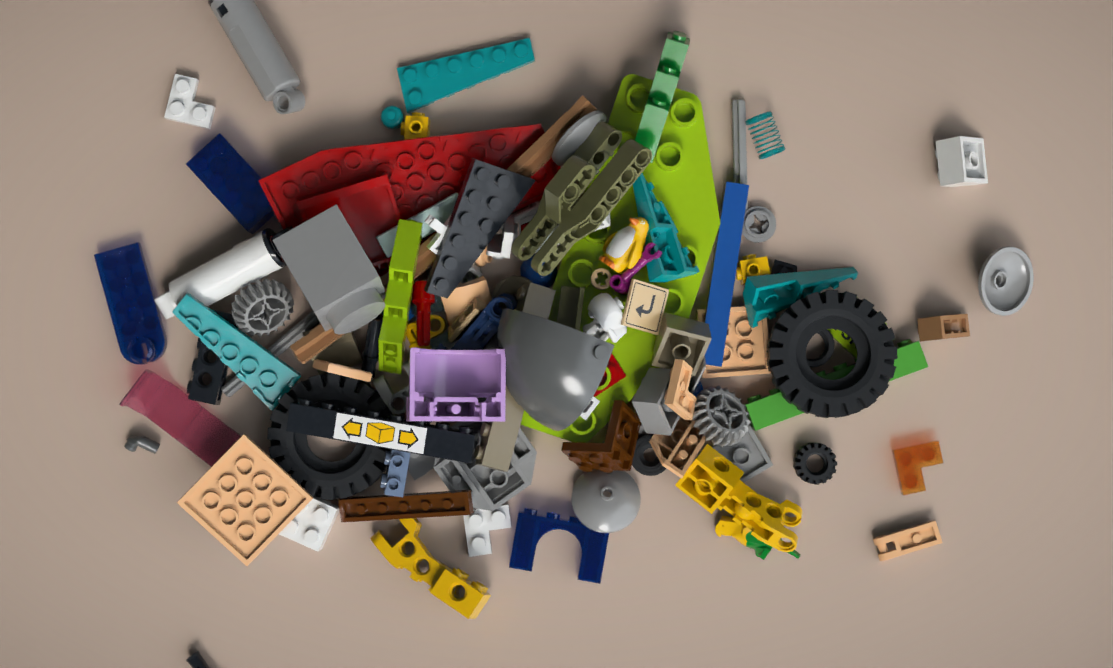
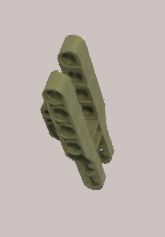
(591, 207)

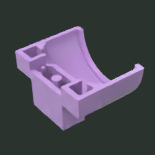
(454, 382)

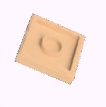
(342, 370)

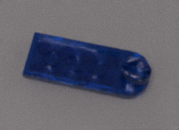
(132, 303)

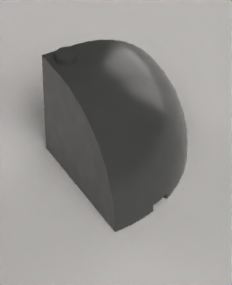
(551, 367)

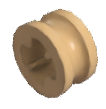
(594, 276)

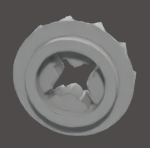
(767, 229)

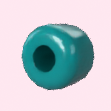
(392, 117)

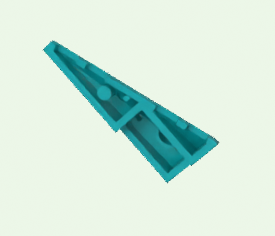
(663, 232)
(775, 292)

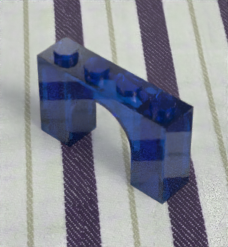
(533, 526)

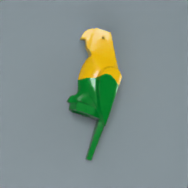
(742, 534)

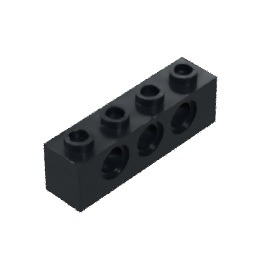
(218, 370)

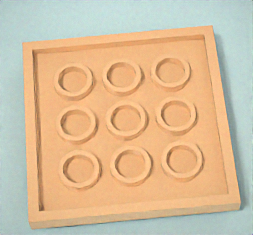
(245, 499)

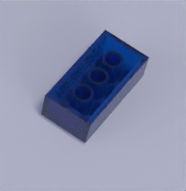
(232, 182)

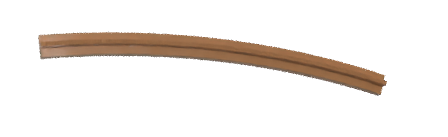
(526, 165)

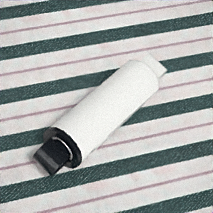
(226, 273)

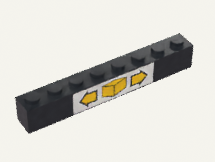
(382, 431)

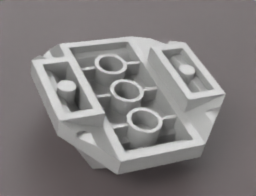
(489, 486)

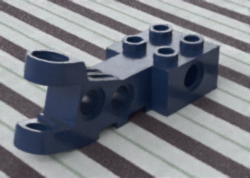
(485, 326)

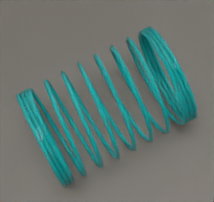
(760, 117)

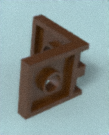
(618, 447)

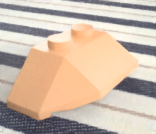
(680, 448)

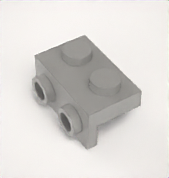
(501, 244)

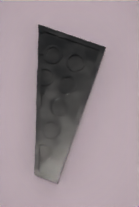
(480, 210)

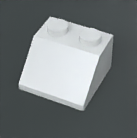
(961, 161)

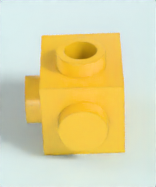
(415, 126)
(751, 267)

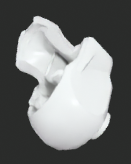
(607, 318)

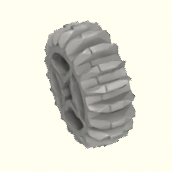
(262, 307)
(724, 420)

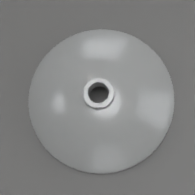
(576, 136)
(1005, 281)
(602, 512)

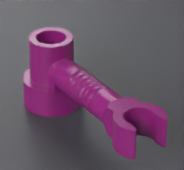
(626, 276)

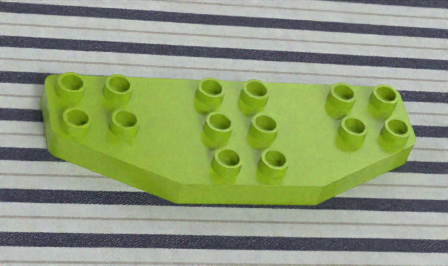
(687, 189)

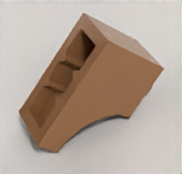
(943, 327)

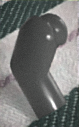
(143, 442)

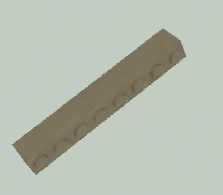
(500, 437)

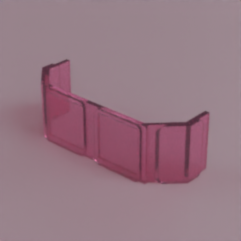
(180, 416)

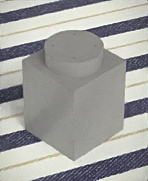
(333, 271)

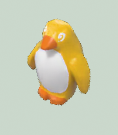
(626, 245)

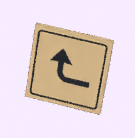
(644, 307)

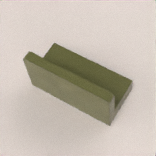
(571, 306)

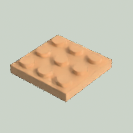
(744, 346)

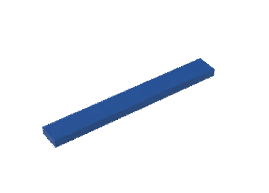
(725, 269)

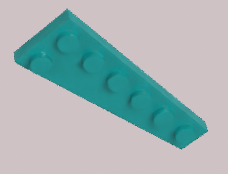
(445, 76)
(249, 360)

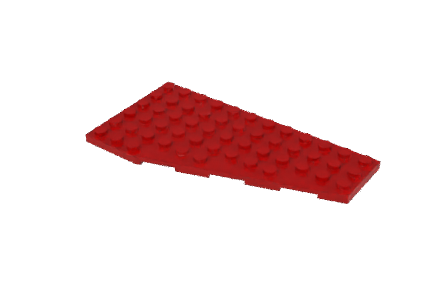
(417, 168)

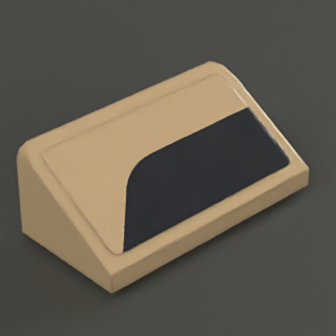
(465, 319)

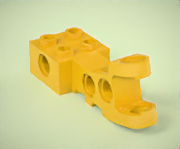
(717, 484)
(442, 580)

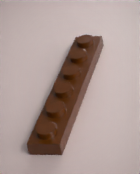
(406, 507)

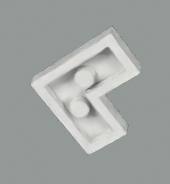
(182, 106)
(478, 527)

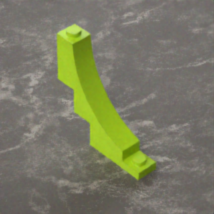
(398, 296)

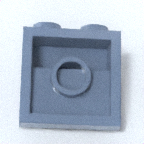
(396, 474)

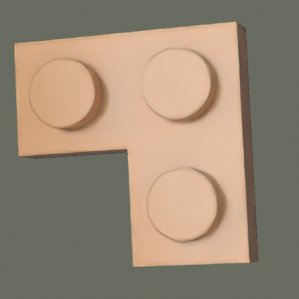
(677, 395)

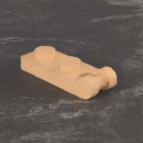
(908, 540)

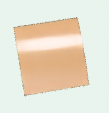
(463, 296)

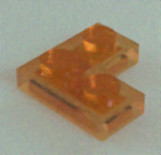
(910, 461)

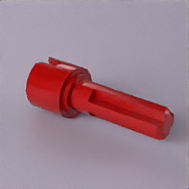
(423, 301)

